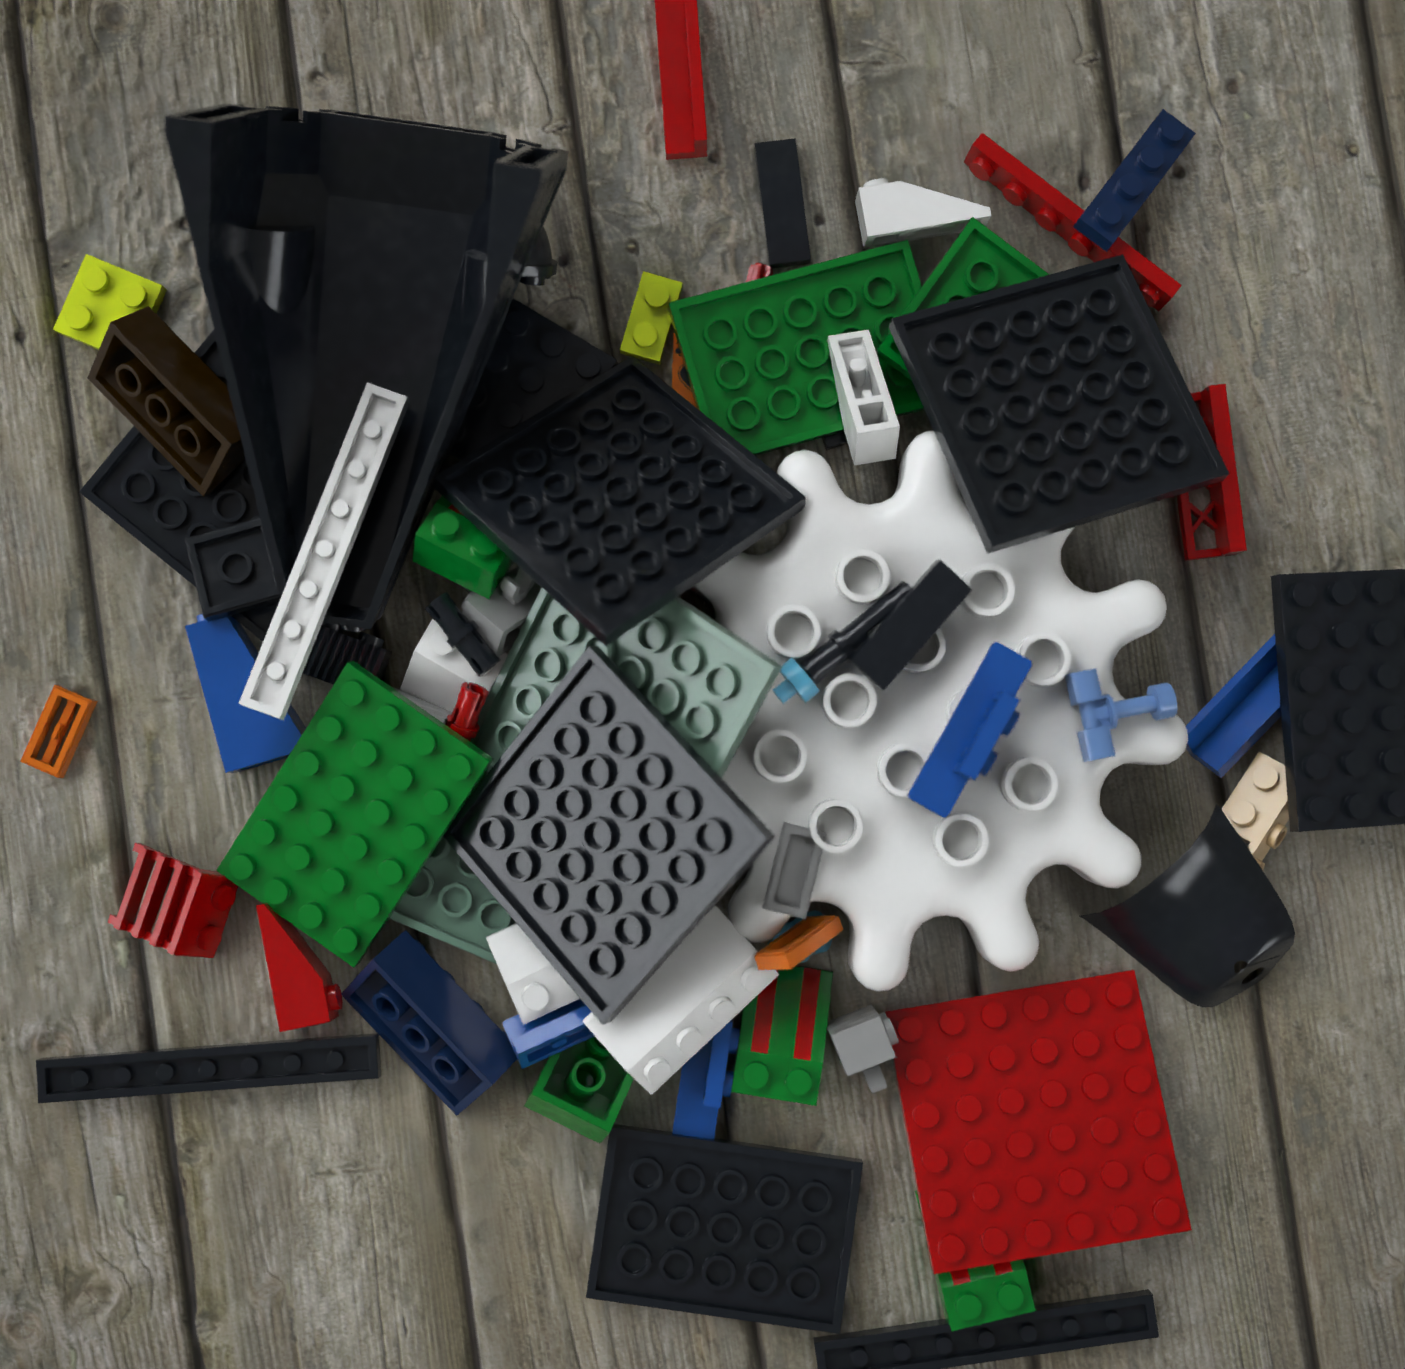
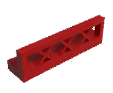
(681, 79)
(1224, 495)

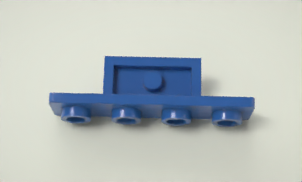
(972, 730)
(703, 1085)

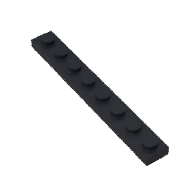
(208, 1068)
(1044, 1331)

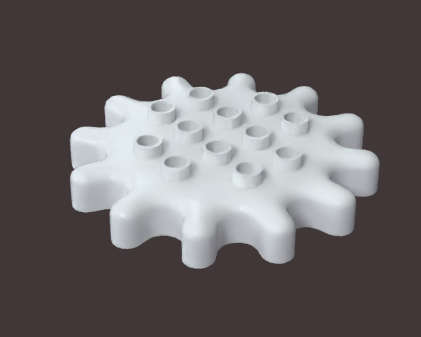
(857, 749)

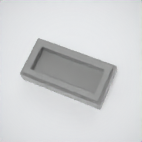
(793, 871)

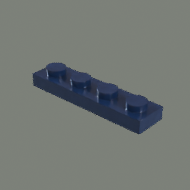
(1134, 180)

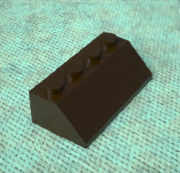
(169, 398)

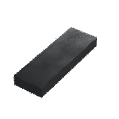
(782, 203)
(910, 624)

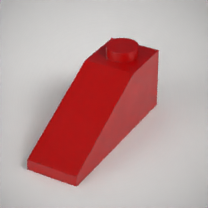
(297, 977)

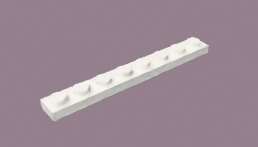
(324, 552)

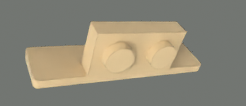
(1260, 806)

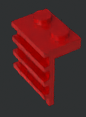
(192, 909)

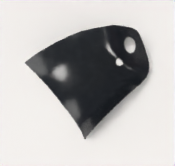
(1204, 919)

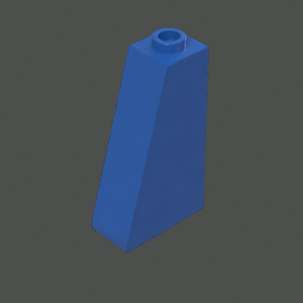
(224, 664)

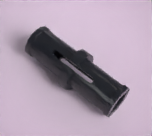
(462, 634)

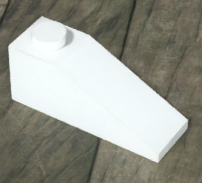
(909, 212)
(863, 398)

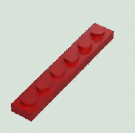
(1059, 214)

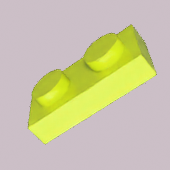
(650, 318)

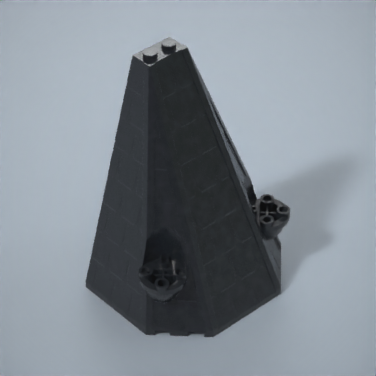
(346, 262)

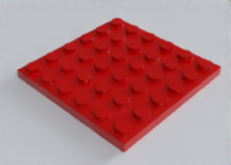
(1036, 1122)

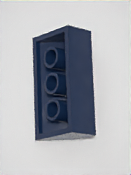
(431, 1022)

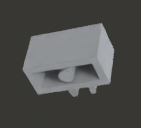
(505, 611)
(863, 1042)

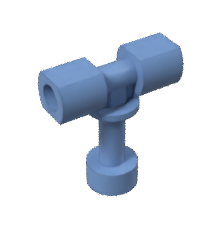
(1101, 713)

